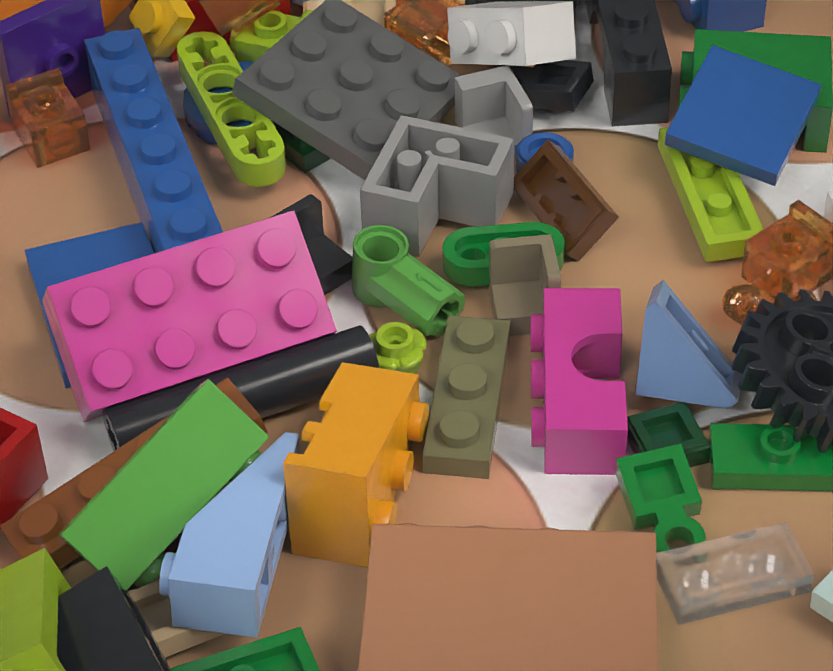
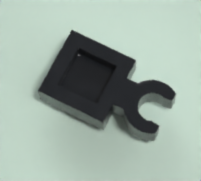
(556, 84)

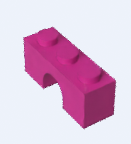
(580, 416)

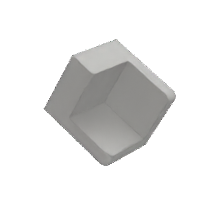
(493, 104)

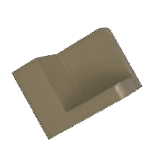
(518, 277)

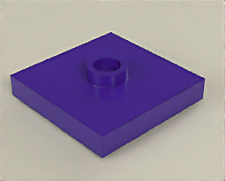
(48, 39)

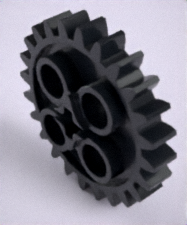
(789, 363)

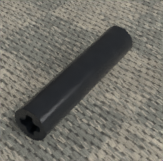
(267, 383)

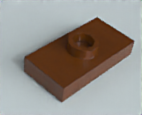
(564, 199)

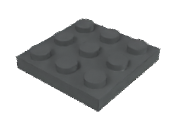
(345, 84)

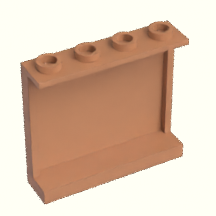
(509, 600)

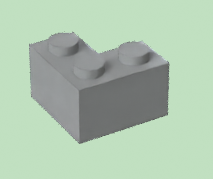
(435, 174)

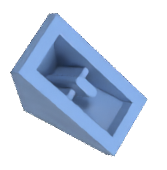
(681, 358)

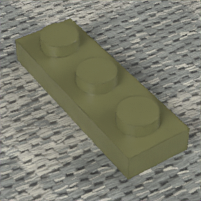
(467, 397)

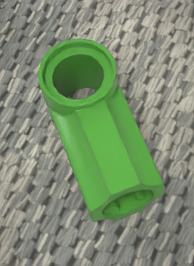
(391, 277)

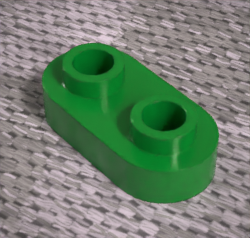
(467, 249)

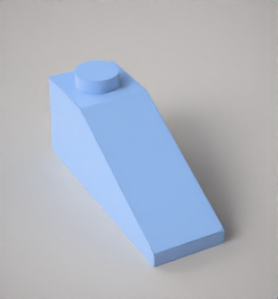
(232, 550)

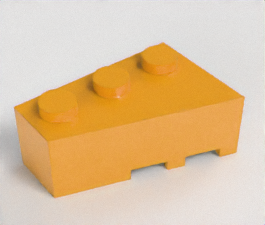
(353, 462)

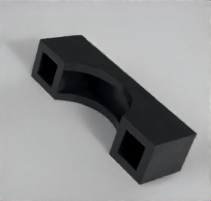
(633, 61)

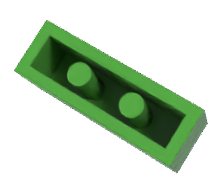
(165, 486)

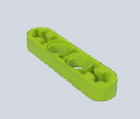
(224, 108)

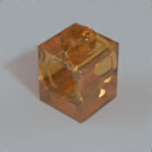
(423, 25)

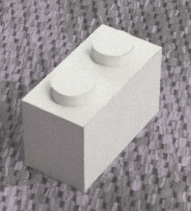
(512, 33)

